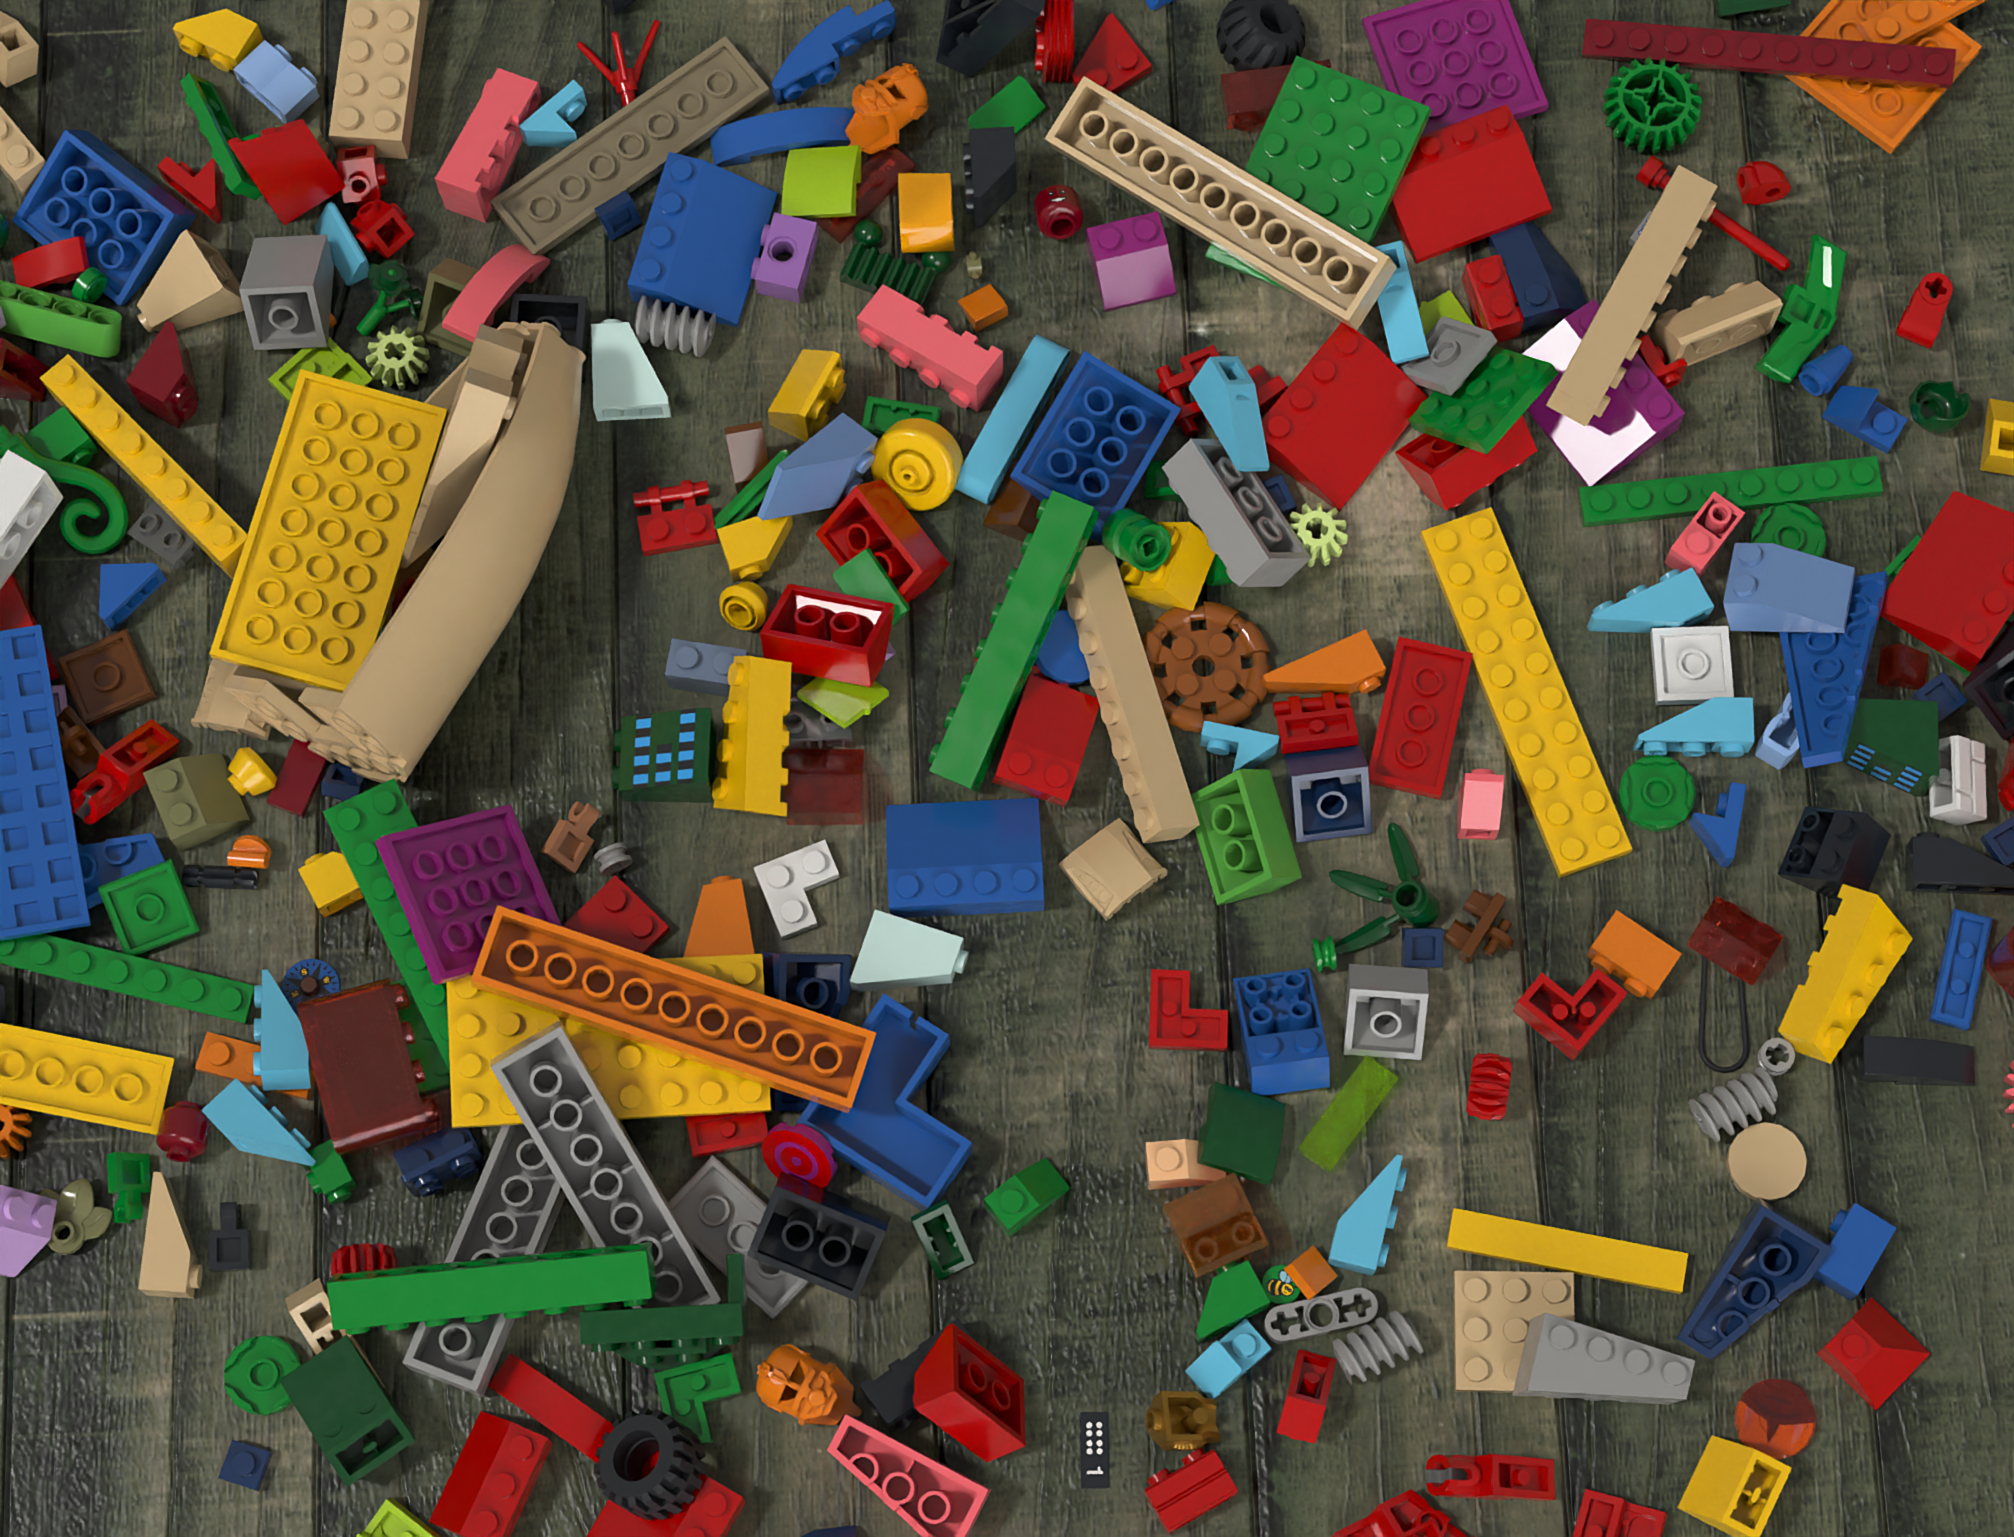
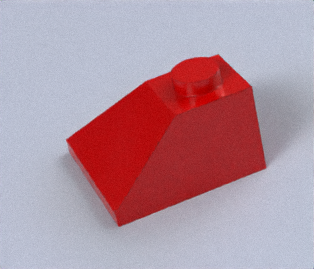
(1873, 1353)

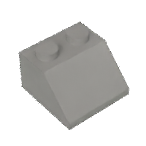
(1385, 1011)

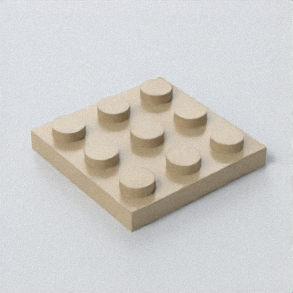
(1493, 1322)

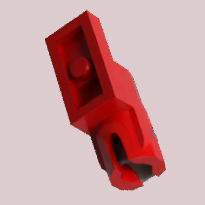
(121, 771)
(1491, 1477)

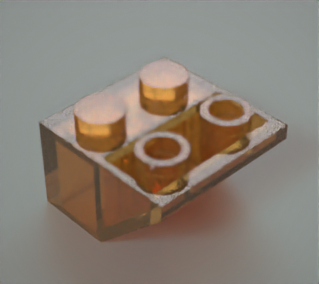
(1214, 1225)

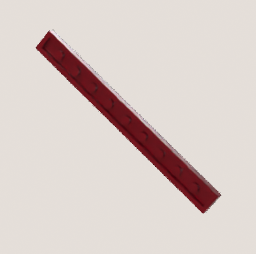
(1770, 53)

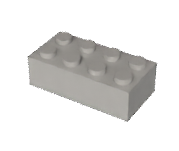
(1235, 515)

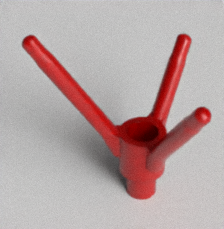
(624, 78)

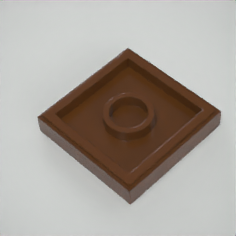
(106, 678)

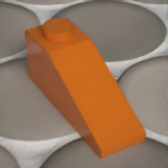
(1340, 668)

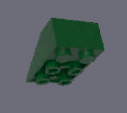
(347, 1410)

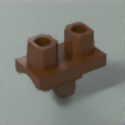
(78, 744)
(1468, 940)

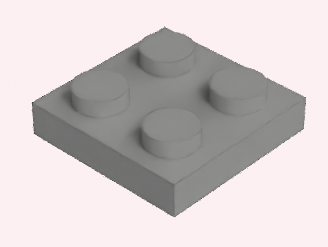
(1453, 352)

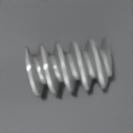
(673, 328)
(1735, 1103)
(1377, 1346)

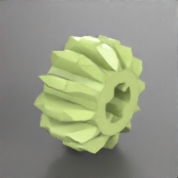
(407, 347)
(1330, 532)

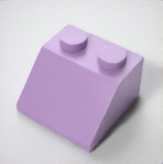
(24, 1227)

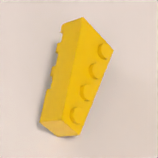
(754, 737)
(1845, 975)

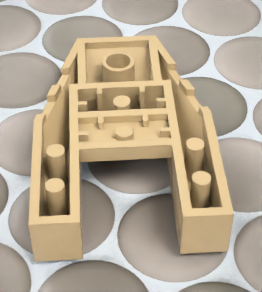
(468, 435)

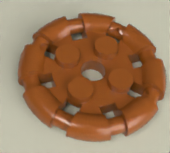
(1219, 650)

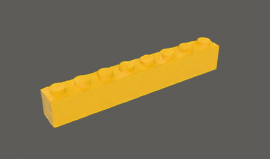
(147, 463)

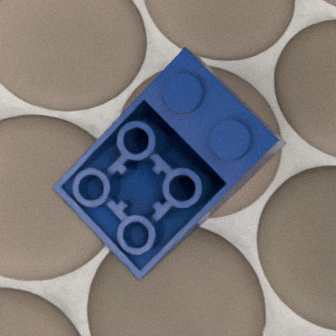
(1282, 1032)

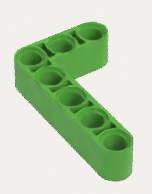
(60, 320)

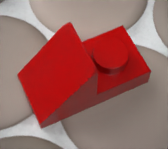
(200, 189)

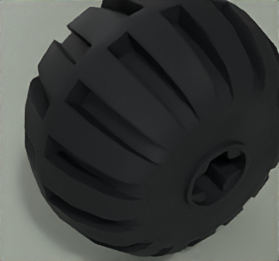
(1260, 34)

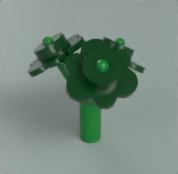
(390, 280)

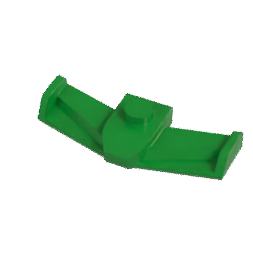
(1806, 312)

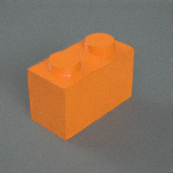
(1633, 955)

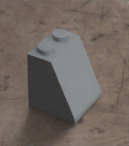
(288, 292)

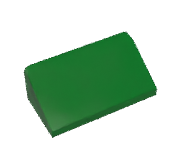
(1012, 106)
(867, 579)

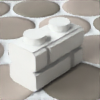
(1961, 786)

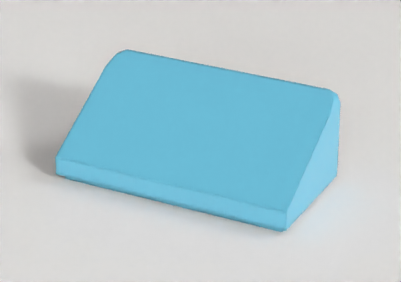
(344, 248)

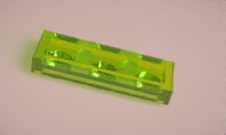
(1347, 1114)

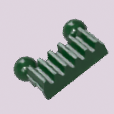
(870, 269)

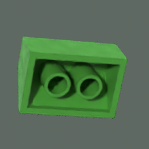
(1244, 836)

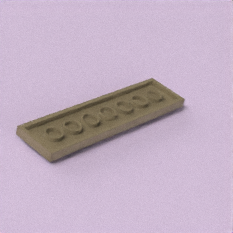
(630, 147)

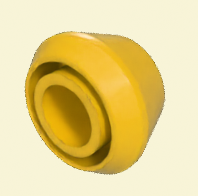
(744, 605)
(250, 773)

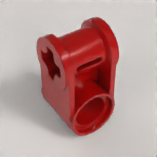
(1923, 313)

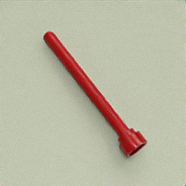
(1656, 175)

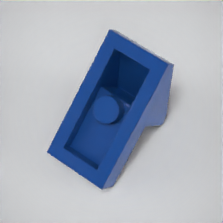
(1862, 416)
(1721, 833)

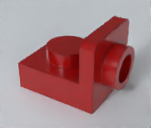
(1654, 358)

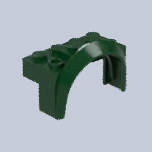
(694, 1329)

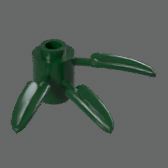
(1409, 899)

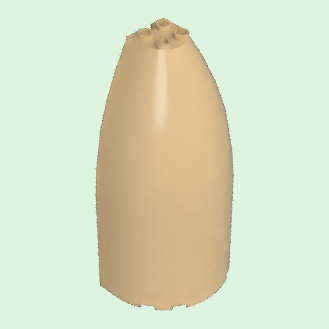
(462, 593)

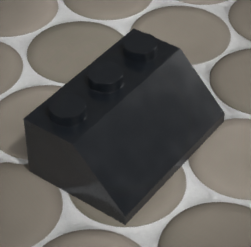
(819, 1236)

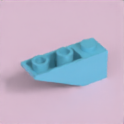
(1400, 310)
(1232, 409)
(1673, 602)
(1713, 726)
(284, 1053)
(254, 1129)
(1362, 1227)

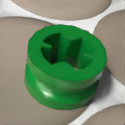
(1324, 954)

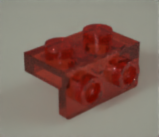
(1734, 940)

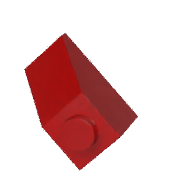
(1306, 1396)

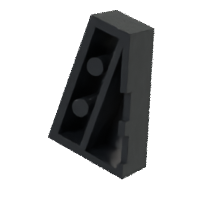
(980, 29)
(893, 1391)

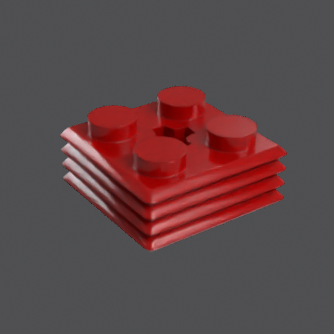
(1055, 40)

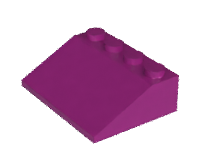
(1631, 424)

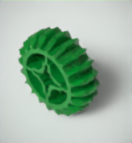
(1681, 109)

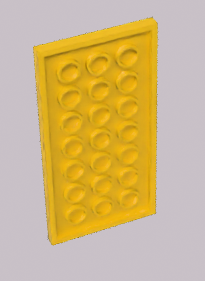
(328, 532)
(631, 1075)

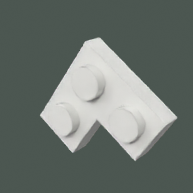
(785, 885)

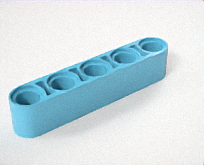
(1012, 419)

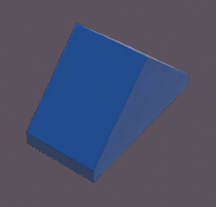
(125, 589)

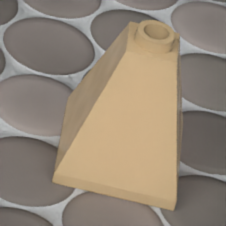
(190, 287)

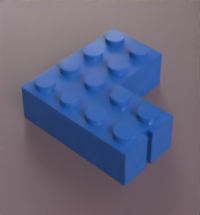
(884, 1130)

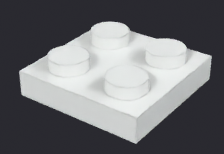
(1691, 664)

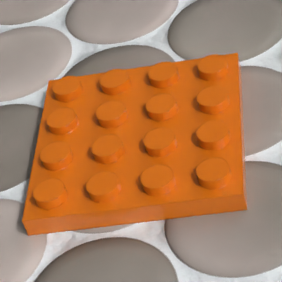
(1879, 110)

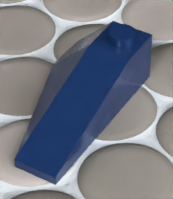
(1539, 276)
(811, 982)
(1757, 1271)

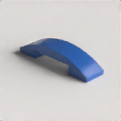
(780, 132)

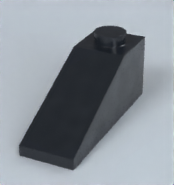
(1952, 867)

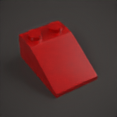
(1047, 741)

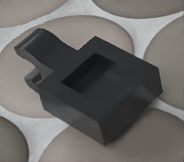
(230, 1246)

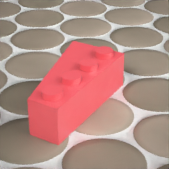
(487, 145)
(931, 348)
(914, 1485)

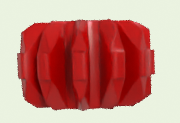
(1489, 1086)
(363, 1258)

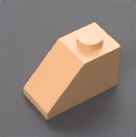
(1175, 1165)

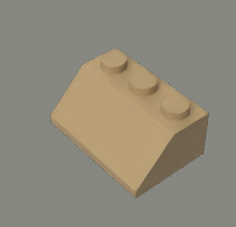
(1717, 323)

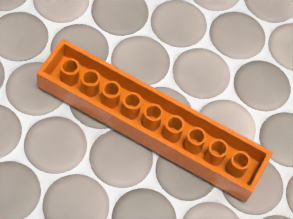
(672, 1009)

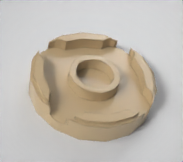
(1766, 1162)

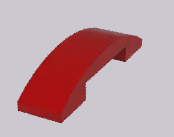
(551, 1406)

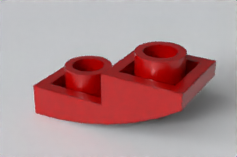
(51, 263)

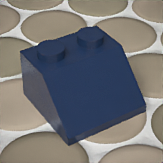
(1329, 793)

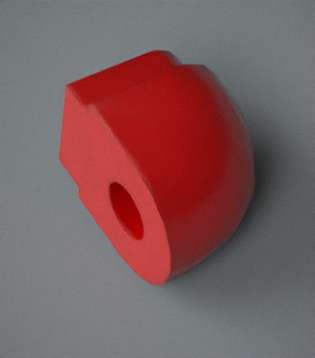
(1761, 183)

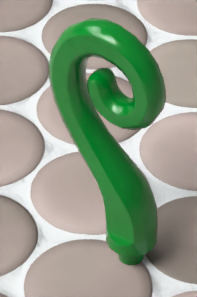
(81, 476)

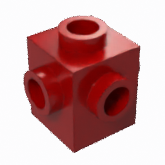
(361, 174)
(381, 227)

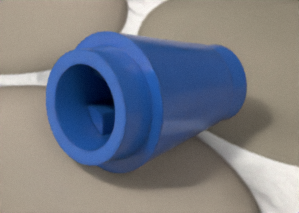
(1825, 370)

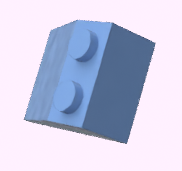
(820, 470)
(1786, 591)

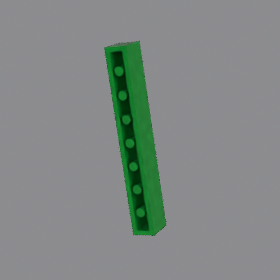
(1014, 640)
(492, 1287)

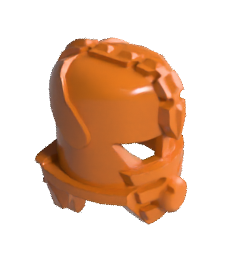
(886, 107)
(805, 1387)

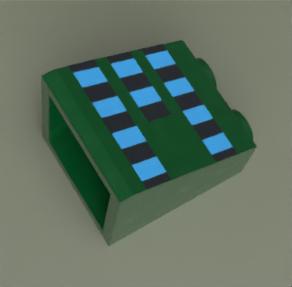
(1896, 743)
(666, 756)

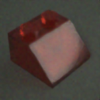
(825, 787)

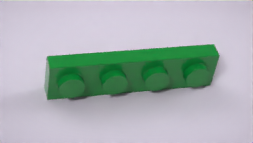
(218, 129)

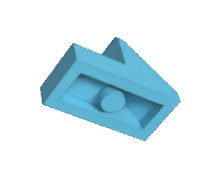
(548, 124)
(1250, 745)
(1228, 1359)

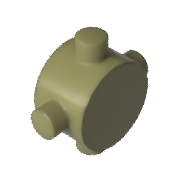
(973, 265)

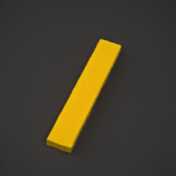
(1567, 1251)

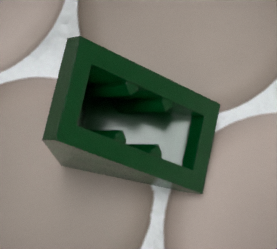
(941, 1240)

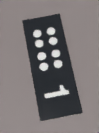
(1094, 1450)

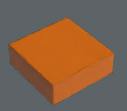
(1310, 1272)

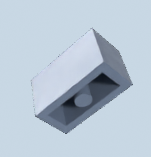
(700, 667)

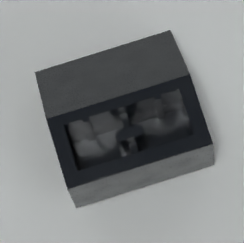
(989, 171)
(1834, 850)

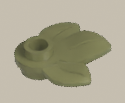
(76, 1211)

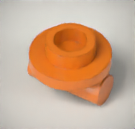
(250, 852)

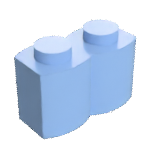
(277, 82)
(1780, 737)

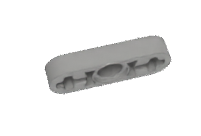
(1347, 1299)

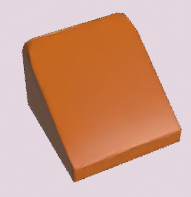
(983, 307)

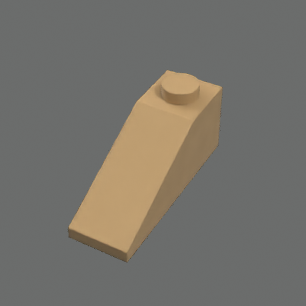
(168, 1256)
(313, 1317)

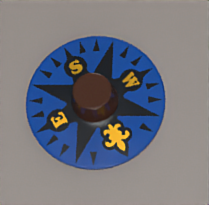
(309, 980)

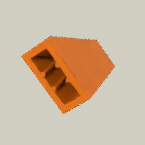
(721, 921)

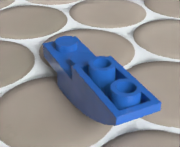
(818, 53)

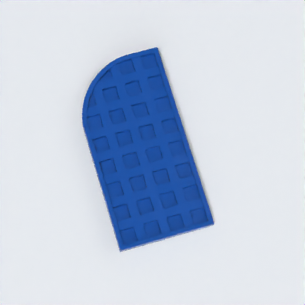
(38, 840)

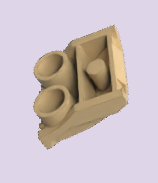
(223, 711)
(1111, 868)

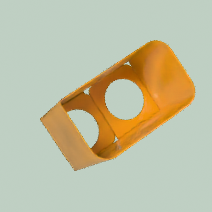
(926, 212)

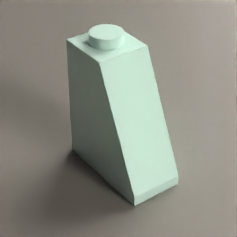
(623, 376)
(906, 955)

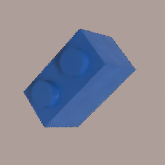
(1854, 1250)

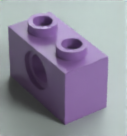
(786, 278)

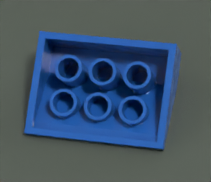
(111, 204)
(701, 239)
(1095, 439)
(964, 858)

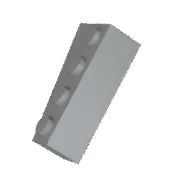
(1591, 1364)

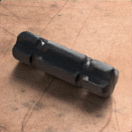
(220, 877)

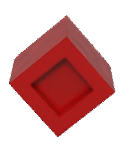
(1267, 389)

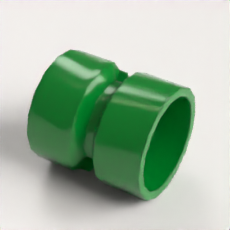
(1136, 539)

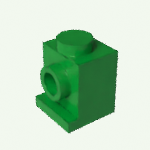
(330, 1173)

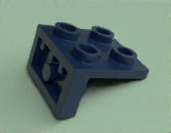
(438, 1159)

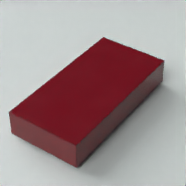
(297, 779)

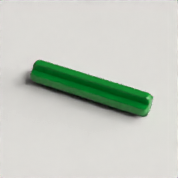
(750, 496)

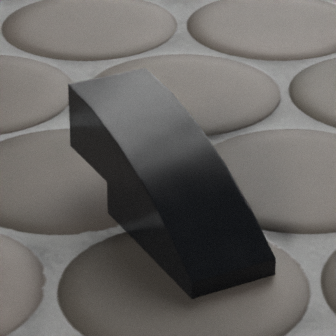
(1915, 1061)

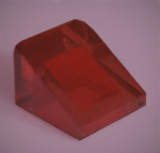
(1902, 667)

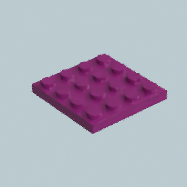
(1455, 59)
(453, 880)

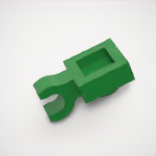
(130, 1179)

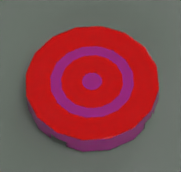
(799, 1153)

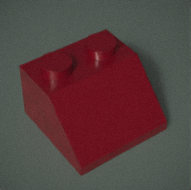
(165, 379)

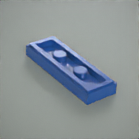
(1960, 969)

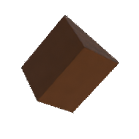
(1013, 509)

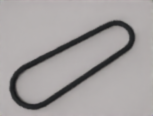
(1702, 1023)

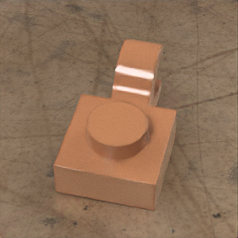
(568, 840)

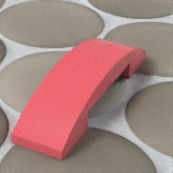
(491, 288)

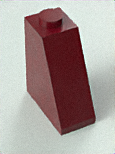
(20, 374)

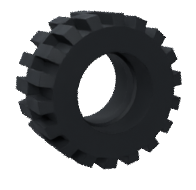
(628, 1450)

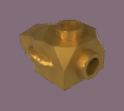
(1182, 1420)

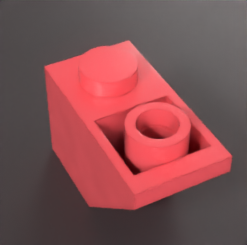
(1705, 535)
(1480, 805)

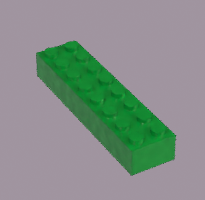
(356, 828)

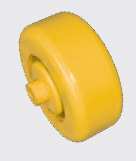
(918, 463)

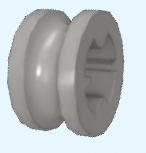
(613, 858)
(1770, 1046)

